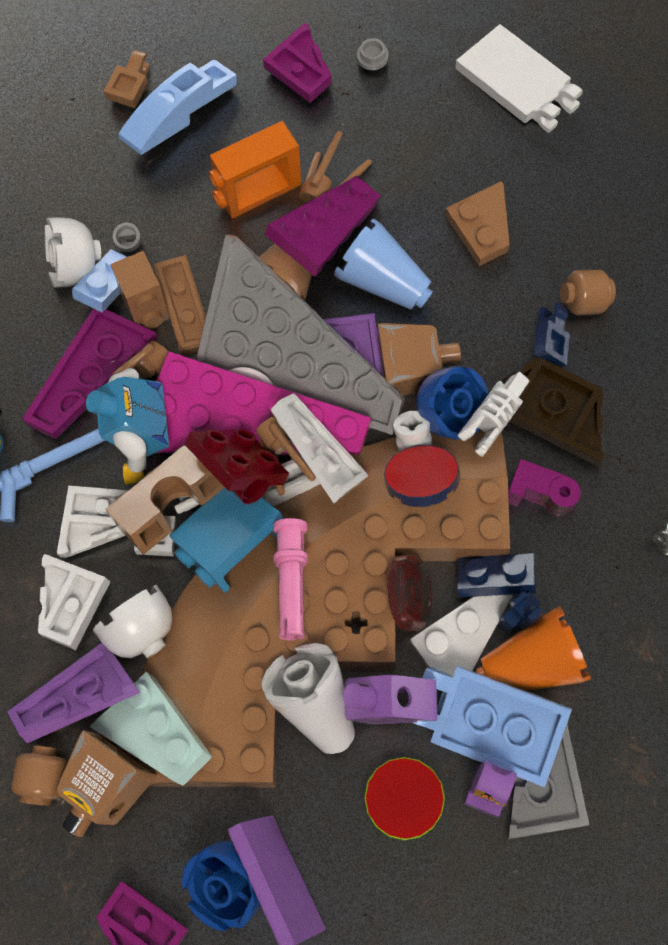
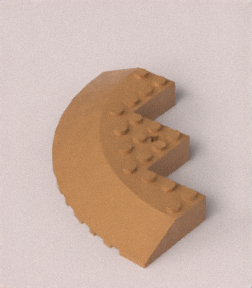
(231, 638)

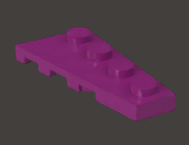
(323, 224)
(87, 364)

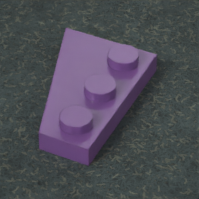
(75, 693)

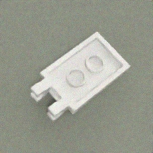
(519, 78)

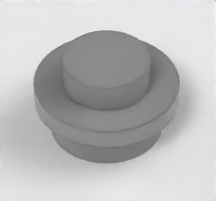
(372, 54)

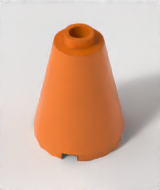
(538, 656)

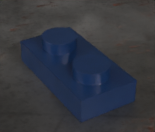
(496, 575)

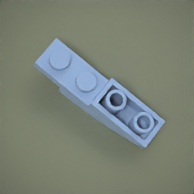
(170, 104)

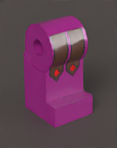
(543, 487)

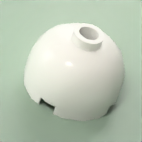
(69, 250)
(137, 625)

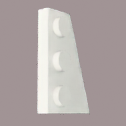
(318, 447)

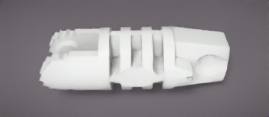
(495, 411)

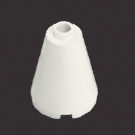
(310, 696)

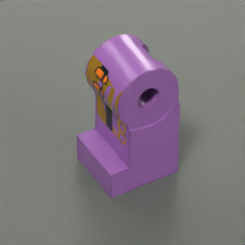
(490, 788)

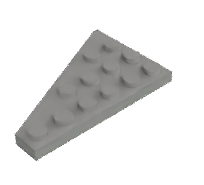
(267, 327)

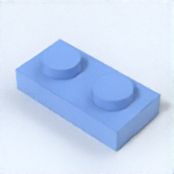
(99, 286)

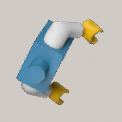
(131, 418)

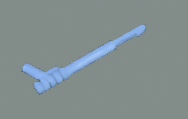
(20, 475)

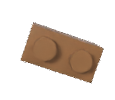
(140, 290)

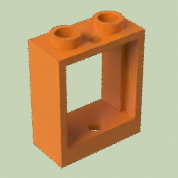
(248, 156)

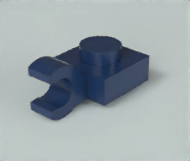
(551, 338)
(522, 613)

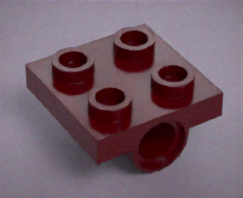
(237, 461)

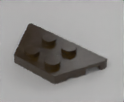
(562, 409)

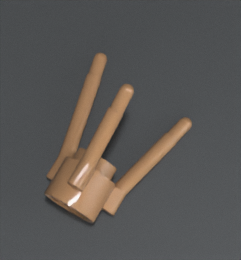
(316, 182)
(147, 361)
(276, 439)

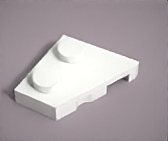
(86, 520)
(68, 601)

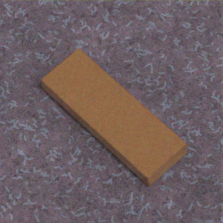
(182, 302)

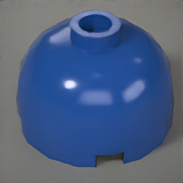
(450, 399)
(220, 887)

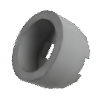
(125, 232)

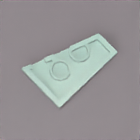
(154, 732)

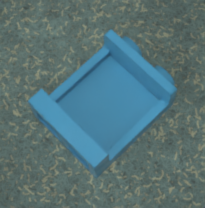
(222, 535)

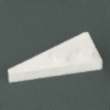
(461, 634)

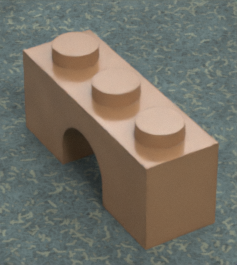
(142, 507)

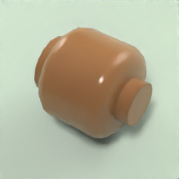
(588, 292)
(38, 776)

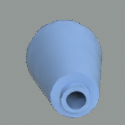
(384, 268)

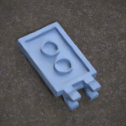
(497, 723)

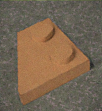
(482, 223)

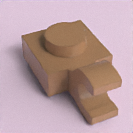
(128, 83)

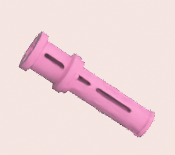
(290, 560)

